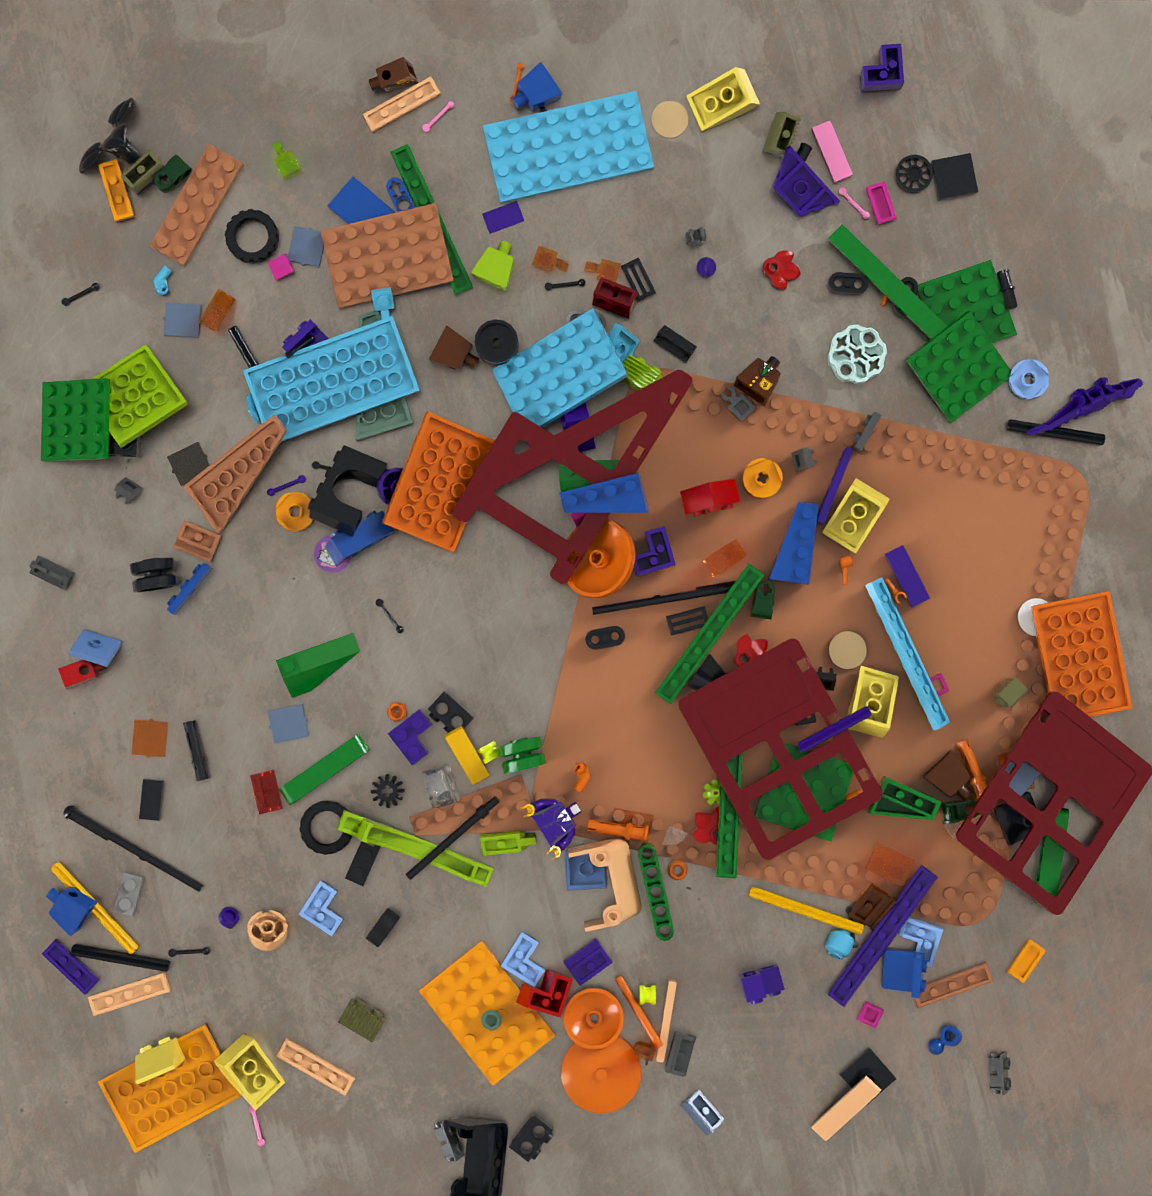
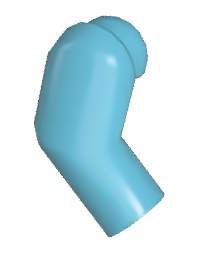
(160, 281)
(252, 408)

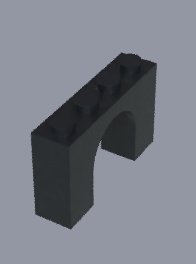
(347, 465)

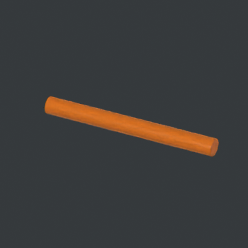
(639, 1012)

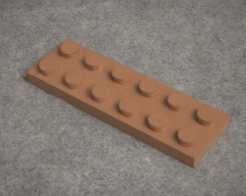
(196, 204)

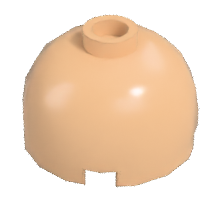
(267, 930)

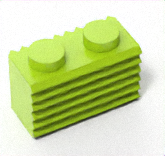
(640, 373)

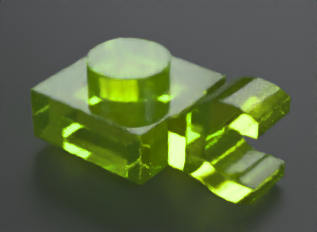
(285, 161)

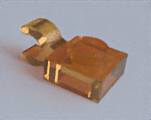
(547, 259)
(606, 269)

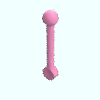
(426, 127)
(842, 192)
(261, 1142)

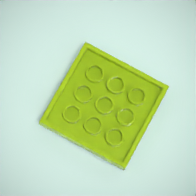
(139, 395)

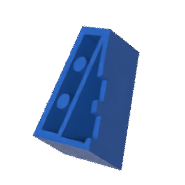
(367, 534)

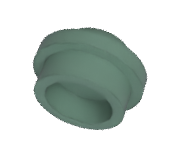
(491, 1019)

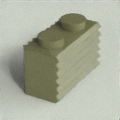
(781, 133)
(142, 171)
(1009, 693)
(362, 1020)

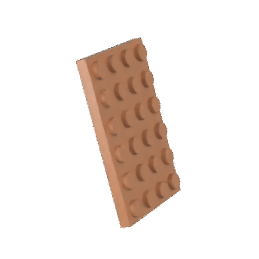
(387, 251)

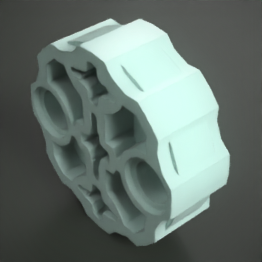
(837, 361)

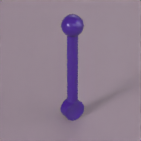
(301, 479)

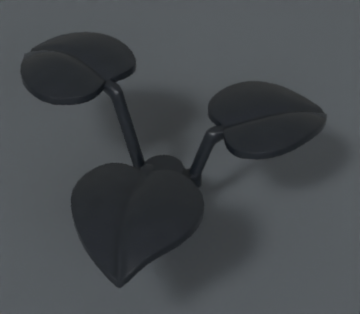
(116, 140)

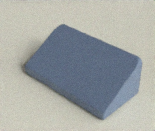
(702, 1112)

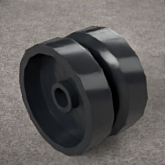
(491, 332)
(153, 571)

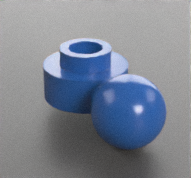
(936, 1046)

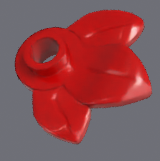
(784, 270)
(749, 648)
(707, 825)

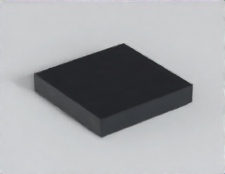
(954, 176)

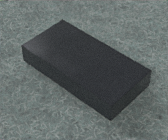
(151, 799)

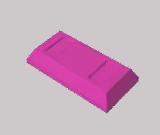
(881, 203)

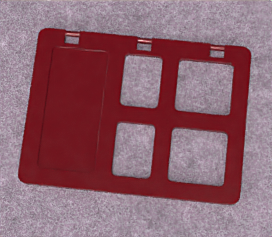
(754, 707)
(1083, 765)

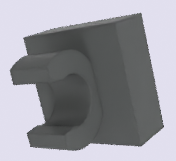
(802, 459)
(127, 489)

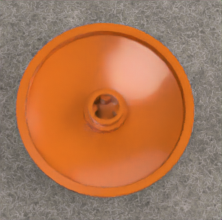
(605, 564)
(602, 1077)

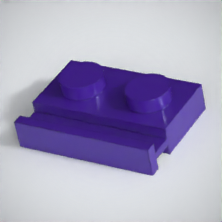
(587, 962)

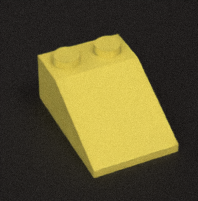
(723, 99)
(855, 515)
(878, 693)
(157, 1059)
(249, 1071)

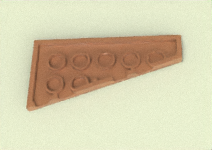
(228, 479)
(502, 818)

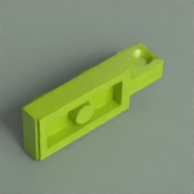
(506, 842)

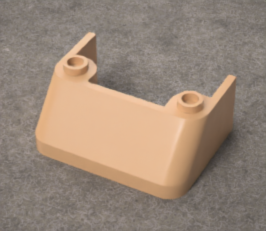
(617, 857)

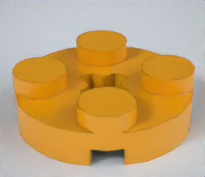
(768, 468)
(283, 511)

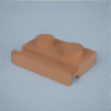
(197, 541)

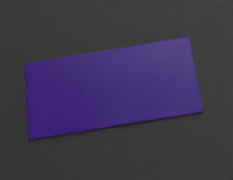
(503, 217)

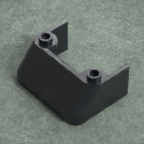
(483, 1157)

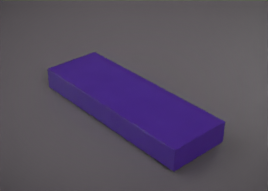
(907, 576)
(70, 966)

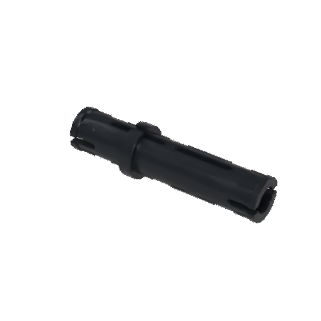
(194, 744)

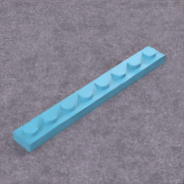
(907, 653)

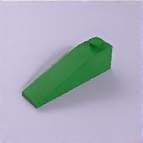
(313, 665)

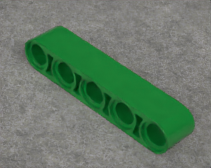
(324, 769)
(1051, 858)
(656, 901)

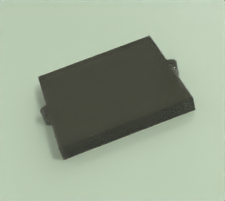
(188, 463)

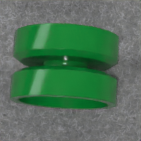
(521, 753)

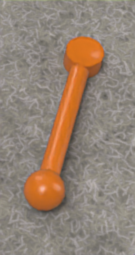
(520, 67)

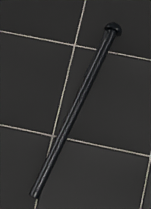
(701, 591)
(70, 813)

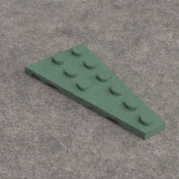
(384, 417)

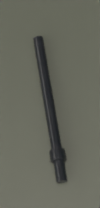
(481, 812)

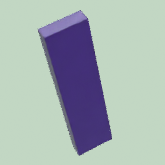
(833, 487)

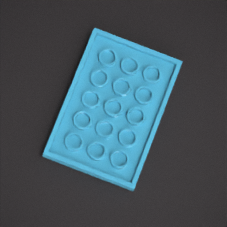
(561, 371)

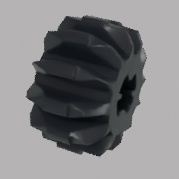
(392, 796)

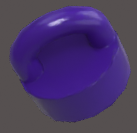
(706, 267)
(228, 917)

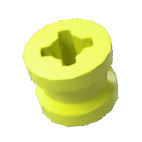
(489, 752)
(647, 994)

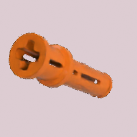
(977, 778)
(628, 831)

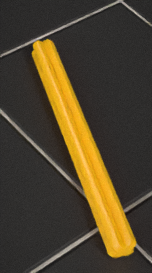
(806, 910)
(98, 912)

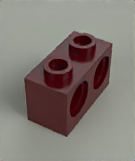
(614, 297)

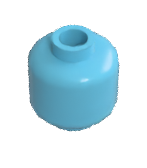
(839, 944)

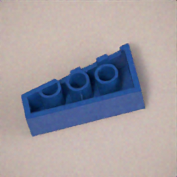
(614, 495)
(796, 550)

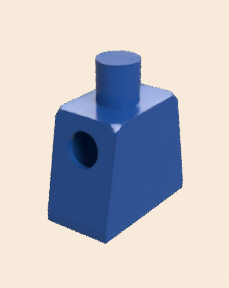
(537, 89)
(70, 908)

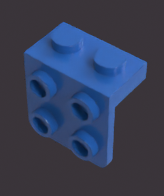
(904, 971)

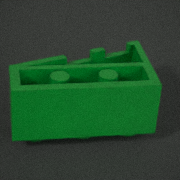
(904, 802)

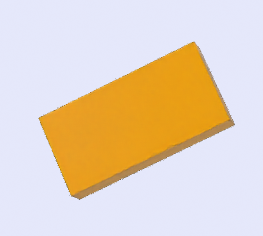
(1026, 961)

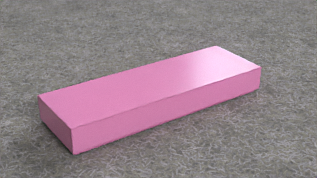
(832, 151)

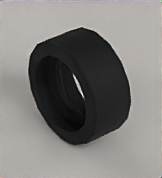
(382, 927)

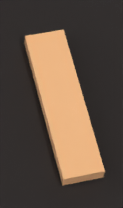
(401, 104)
(129, 994)
(666, 1019)
(315, 1066)
(846, 1108)

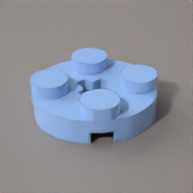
(1040, 379)

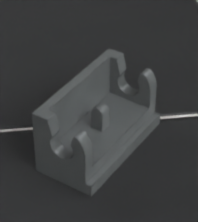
(680, 1053)

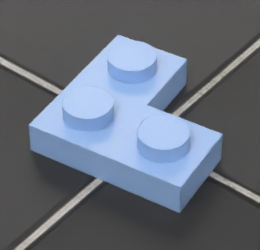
(316, 909)
(925, 934)
(518, 960)

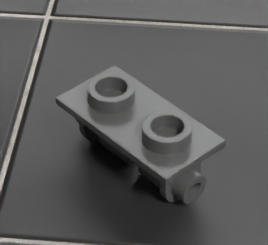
(50, 572)
(1001, 1065)
(453, 1149)

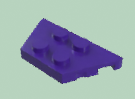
(801, 186)

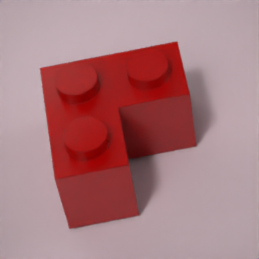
(710, 497)
(550, 996)

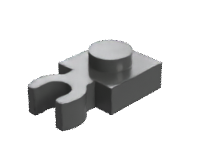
(696, 236)
(740, 406)

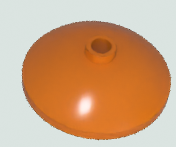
(578, 1018)

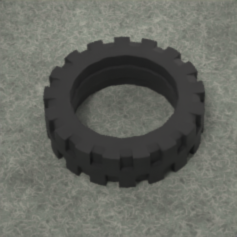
(237, 221)
(305, 830)

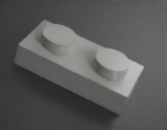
(128, 894)

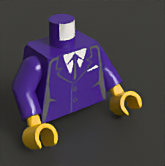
(554, 822)

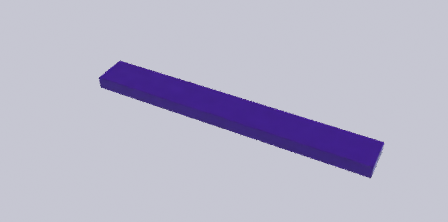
(882, 936)

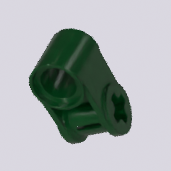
(173, 172)
(763, 605)
(957, 811)

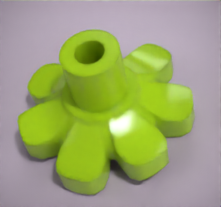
(710, 792)

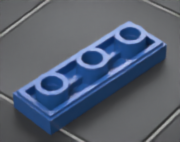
(188, 588)

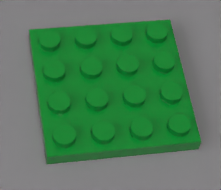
(970, 290)
(959, 366)
(75, 420)
(827, 783)

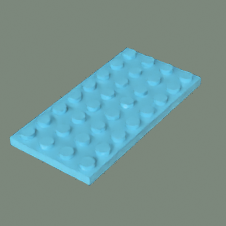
(568, 147)
(333, 379)

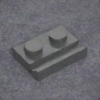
(861, 438)

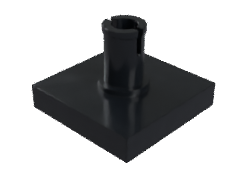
(1012, 823)
(871, 1066)

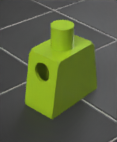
(495, 266)

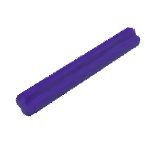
(834, 729)

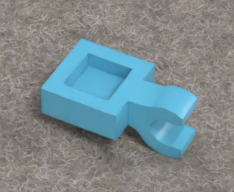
(383, 301)

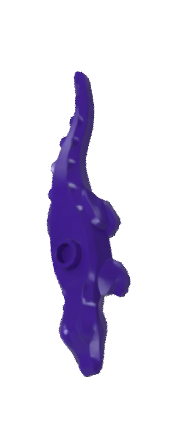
(1089, 401)

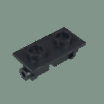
(675, 343)

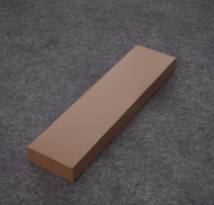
(955, 984)

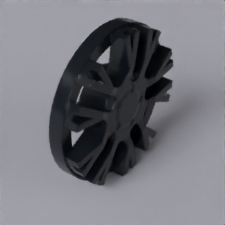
(914, 173)

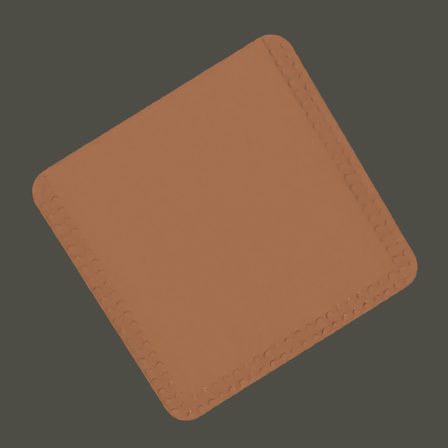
(984, 539)

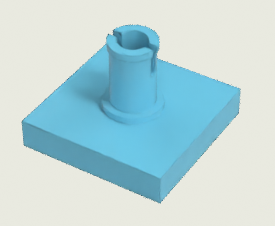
(623, 341)

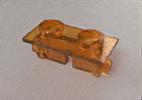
(645, 1051)

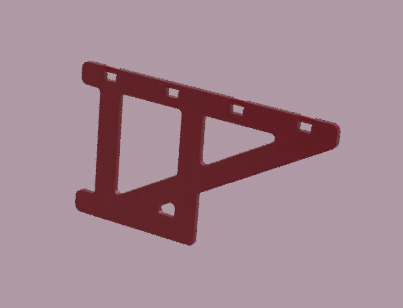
(503, 465)

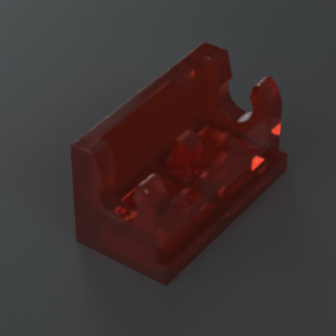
(266, 792)

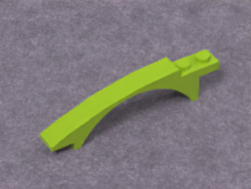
(394, 839)

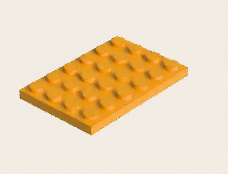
(467, 991)
(173, 1098)

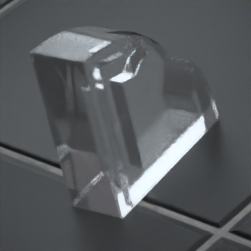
(952, 829)
(674, 836)

